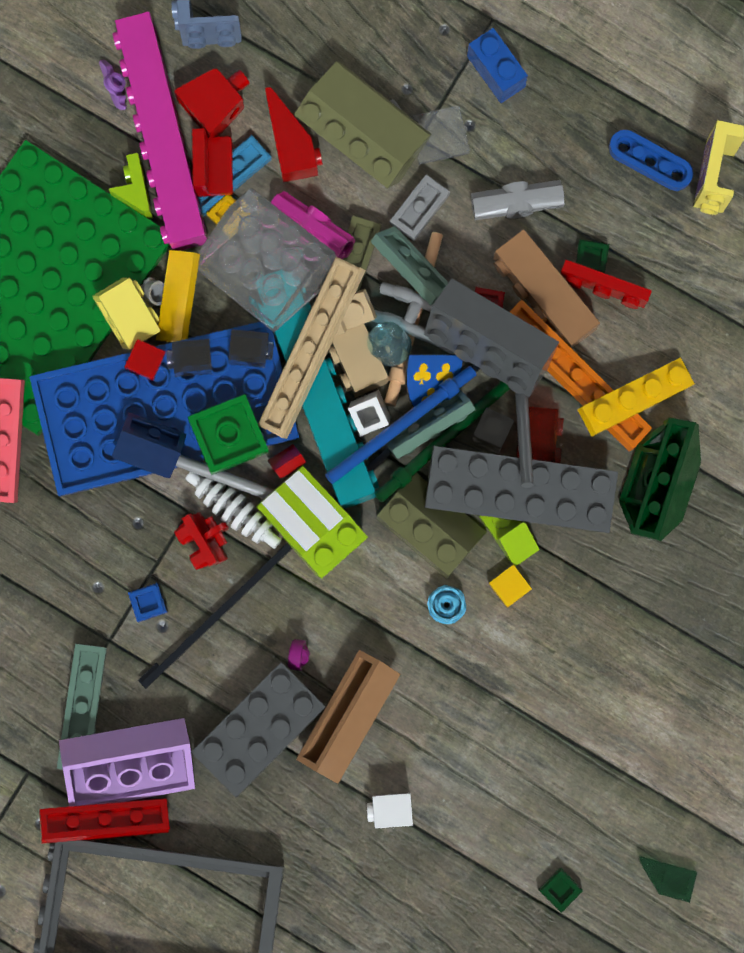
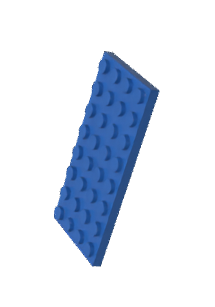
(89, 402)

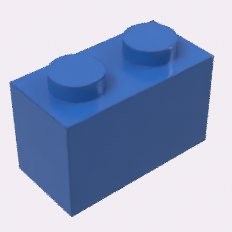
(497, 65)

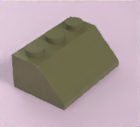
(434, 534)

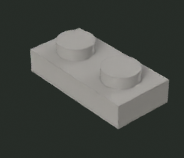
(419, 207)

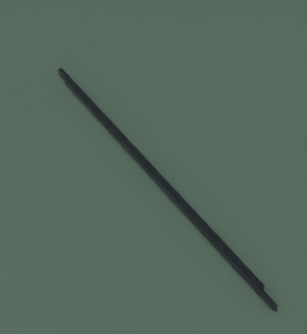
(156, 670)

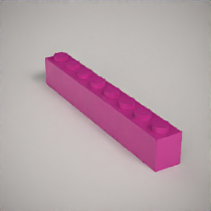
(161, 132)

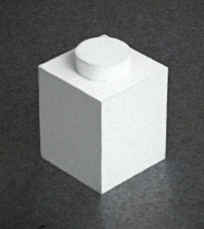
(369, 413)
(390, 810)

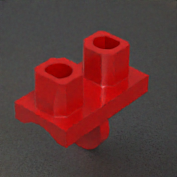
(207, 537)

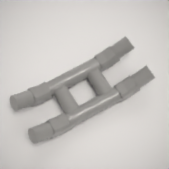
(408, 323)

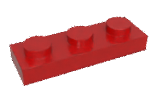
(605, 285)

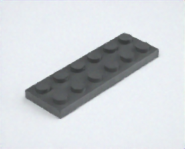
(492, 488)

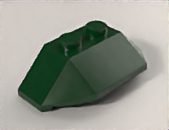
(661, 479)

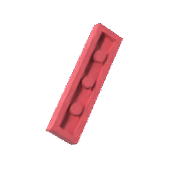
(10, 437)

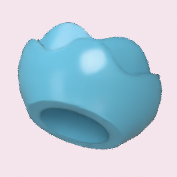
(453, 597)

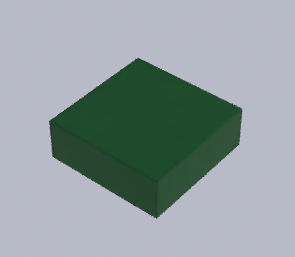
(592, 255)
(560, 890)

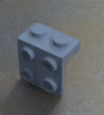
(204, 31)

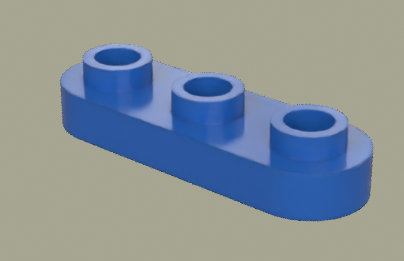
(641, 149)

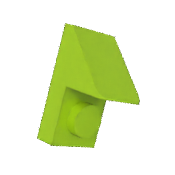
(134, 194)
(512, 537)

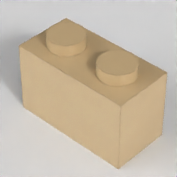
(360, 368)

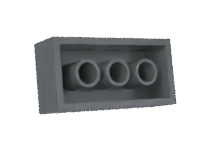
(490, 338)
(258, 730)

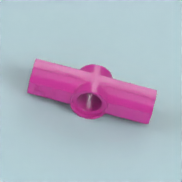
(316, 224)

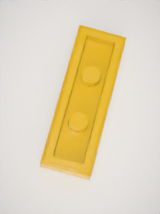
(178, 296)

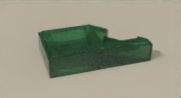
(669, 879)

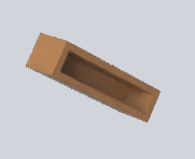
(544, 289)
(348, 716)

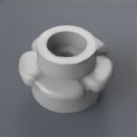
(152, 291)

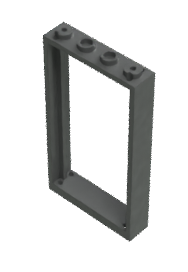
(59, 856)

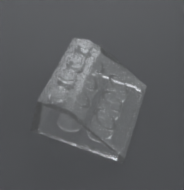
(264, 260)

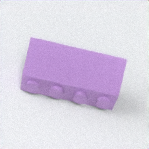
(127, 763)

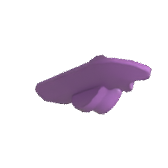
(114, 84)

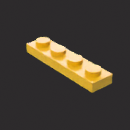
(635, 397)

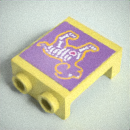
(725, 140)

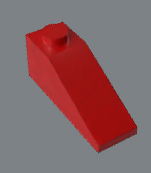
(293, 144)

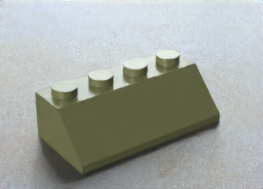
(363, 124)

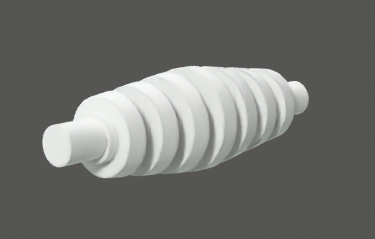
(233, 509)

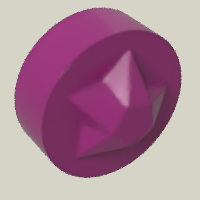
(298, 655)

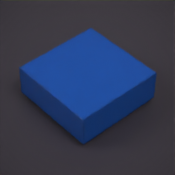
(147, 602)

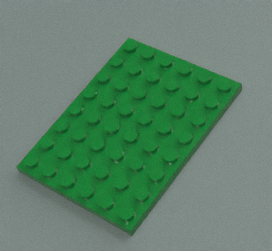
(57, 251)

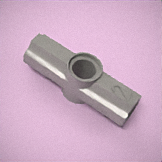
(517, 200)

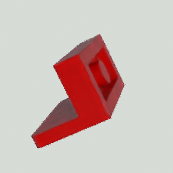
(212, 164)

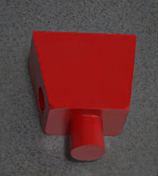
(213, 100)

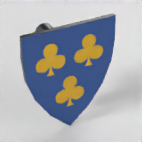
(427, 371)

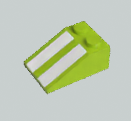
(312, 522)

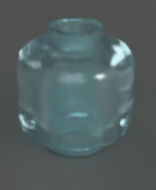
(389, 343)

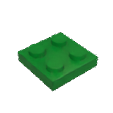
(228, 434)

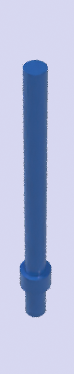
(447, 389)

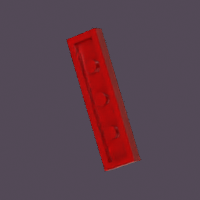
(104, 820)

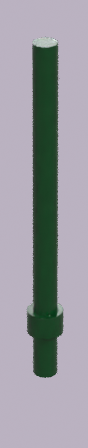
(403, 475)

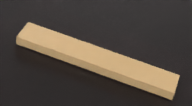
(311, 347)

